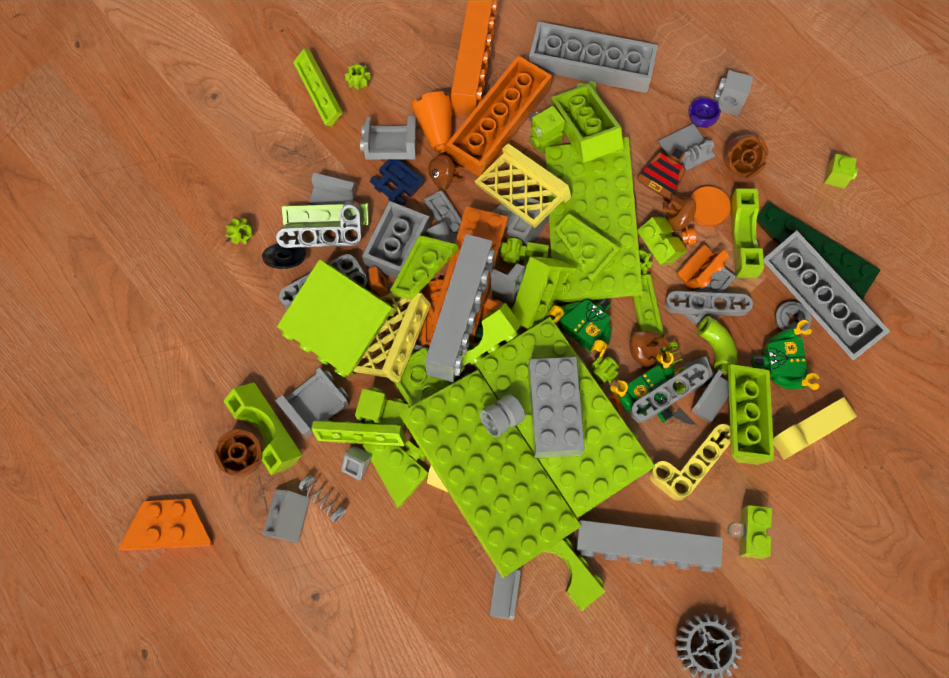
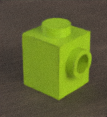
(841, 171)

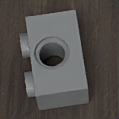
(733, 92)

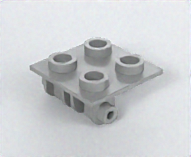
(691, 143)

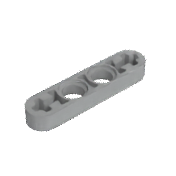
(708, 303)
(670, 394)

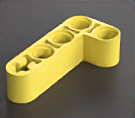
(813, 428)
(697, 460)

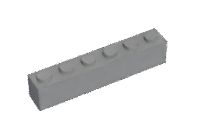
(649, 545)

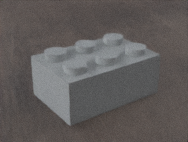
(394, 238)

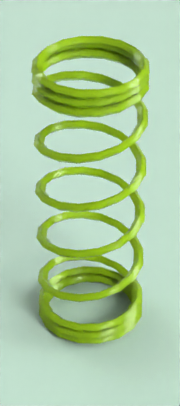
(672, 345)

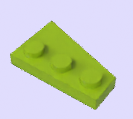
(397, 471)

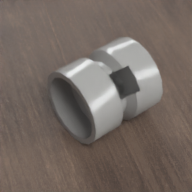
(503, 414)

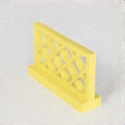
(536, 174)
(404, 338)

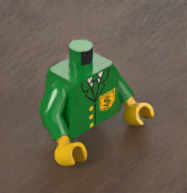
(585, 323)
(786, 359)
(649, 381)

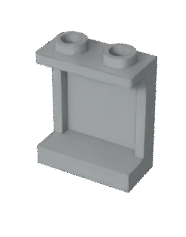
(389, 141)
(314, 401)

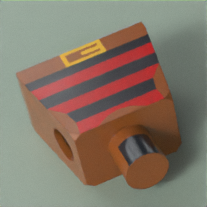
(664, 174)

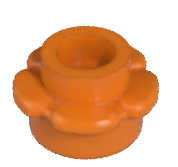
(689, 236)

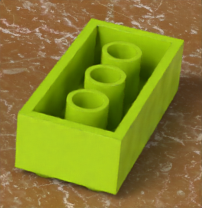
(588, 123)

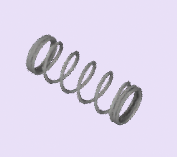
(305, 482)

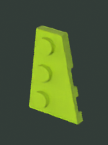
(586, 246)
(422, 265)

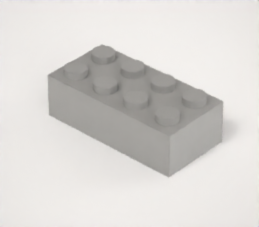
(555, 407)

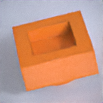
(378, 281)

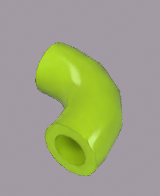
(720, 341)

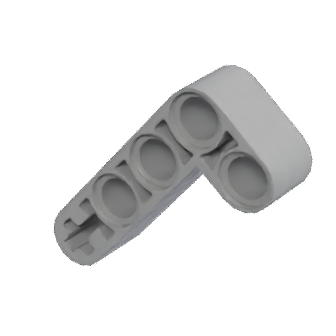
(318, 229)
(355, 273)

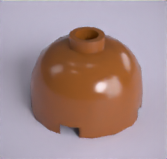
(745, 155)
(238, 453)

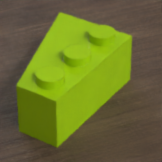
(539, 289)

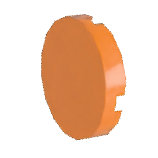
(711, 206)

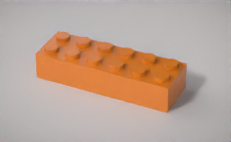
(473, 56)
(498, 116)
(482, 225)

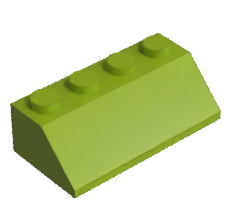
(750, 415)

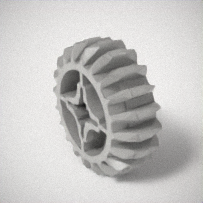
(703, 636)

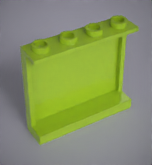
(335, 318)

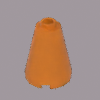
(435, 118)

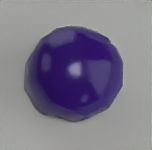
(704, 112)

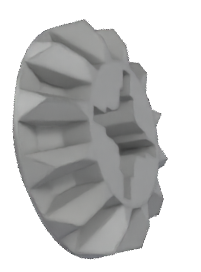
(790, 309)

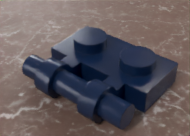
(401, 176)

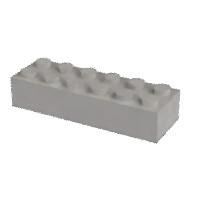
(593, 57)
(825, 295)
(460, 308)

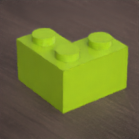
(376, 409)

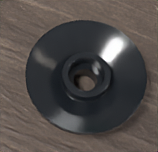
(282, 257)

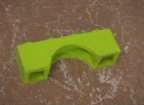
(747, 253)
(497, 326)
(249, 405)
(583, 586)

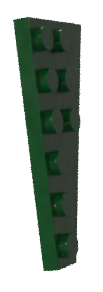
(851, 268)

